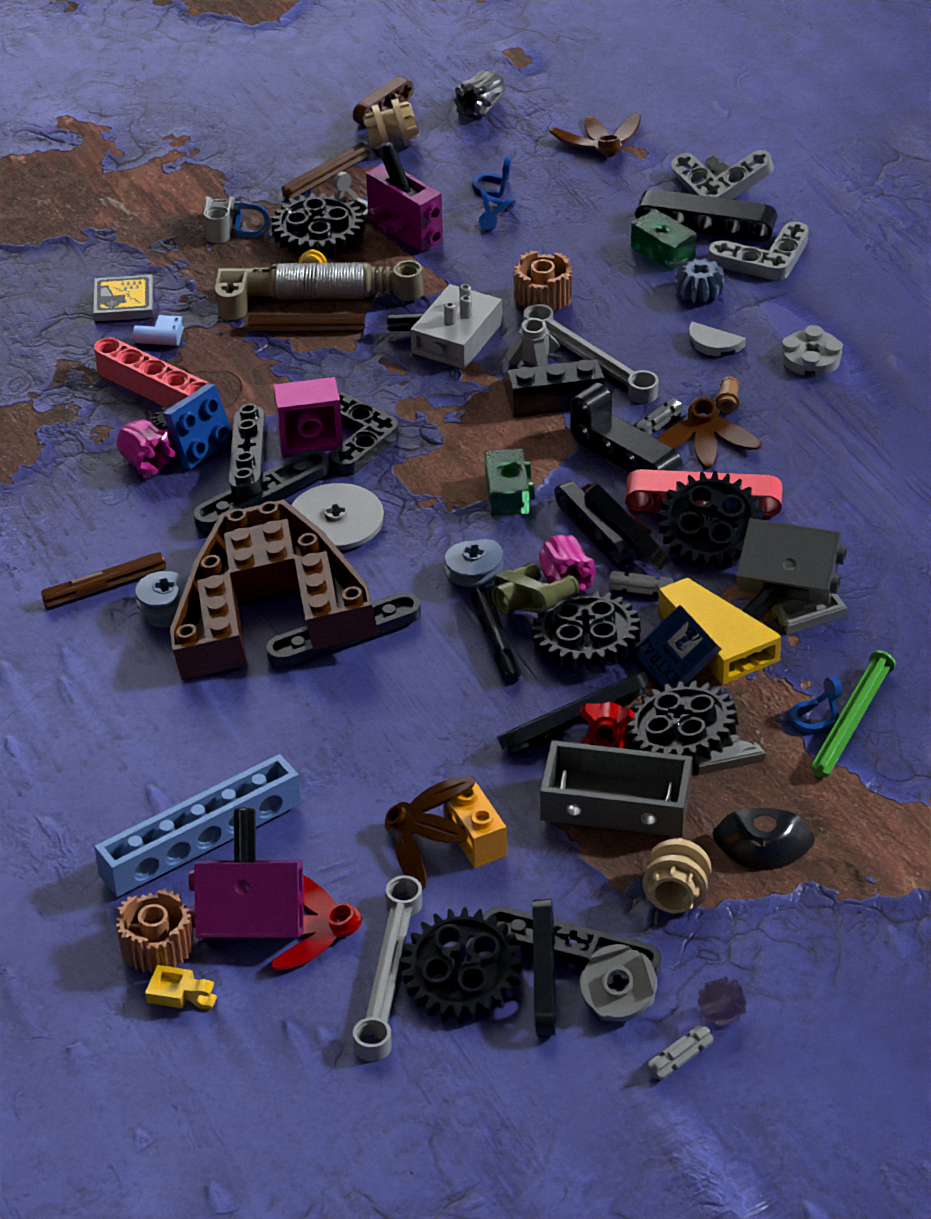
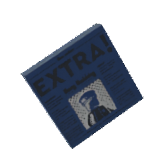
(677, 649)

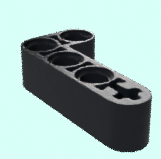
(615, 439)

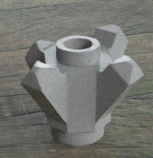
(532, 344)

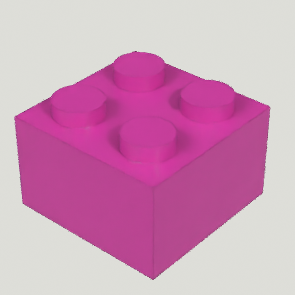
(308, 416)

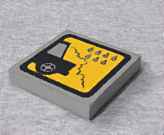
(123, 298)

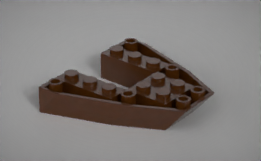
(257, 556)

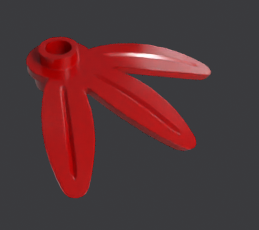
(331, 922)

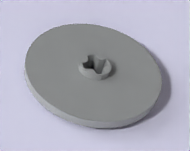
(356, 508)

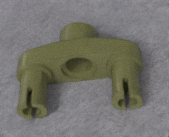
(523, 591)

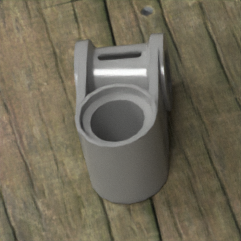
(219, 219)

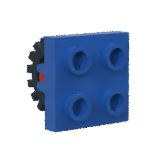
(196, 425)

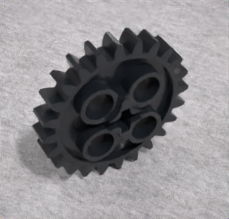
(317, 224)
(720, 497)
(612, 630)
(683, 721)
(494, 972)

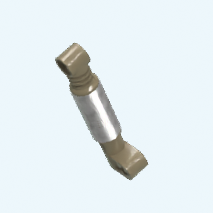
(314, 282)

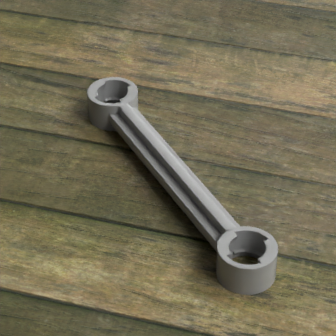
(641, 384)
(387, 969)

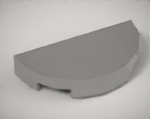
(714, 341)
(733, 755)

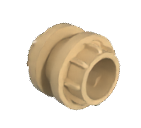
(391, 124)
(676, 876)

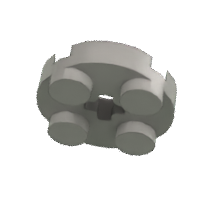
(812, 351)
(624, 1004)

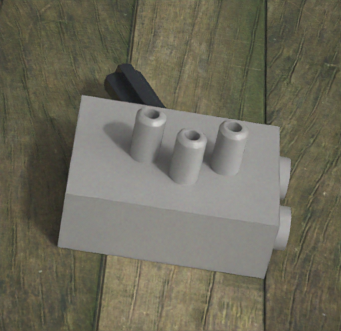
(452, 326)

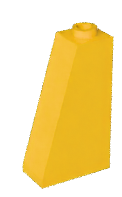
(743, 640)

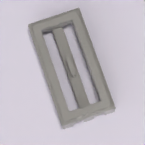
(810, 616)

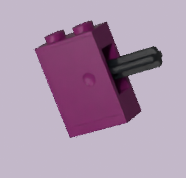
(245, 893)

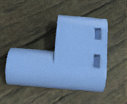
(166, 331)

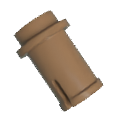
(727, 399)

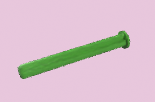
(852, 713)

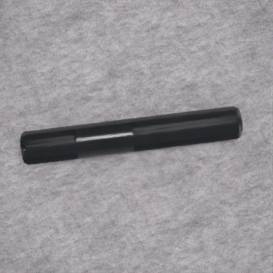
(495, 634)

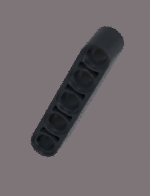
(712, 214)

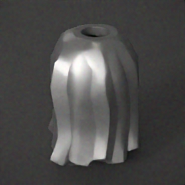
(479, 93)

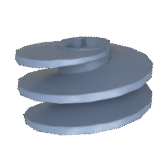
(474, 562)
(159, 596)

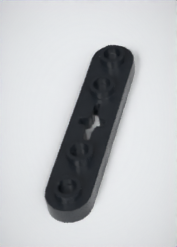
(245, 465)
(276, 484)
(296, 645)
(546, 724)
(587, 939)

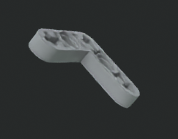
(721, 185)
(767, 264)

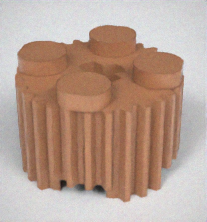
(543, 280)
(154, 930)

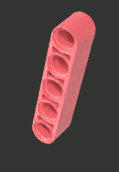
(143, 372)
(649, 487)

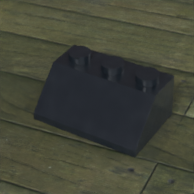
(549, 386)

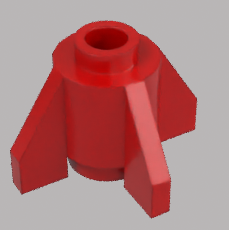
(607, 724)

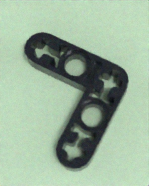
(378, 429)

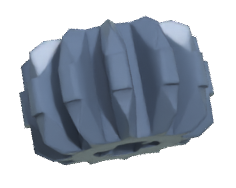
(699, 280)

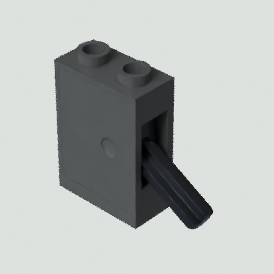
(788, 564)

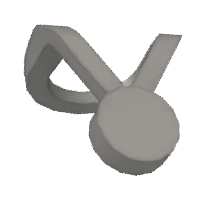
(342, 182)

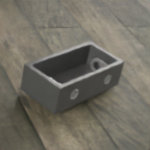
(616, 788)

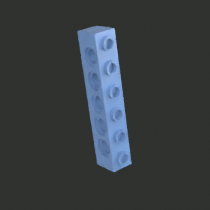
(195, 825)

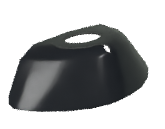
(744, 842)

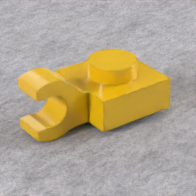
(175, 985)

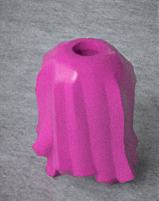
(145, 447)
(565, 557)

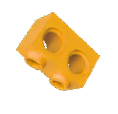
(484, 828)

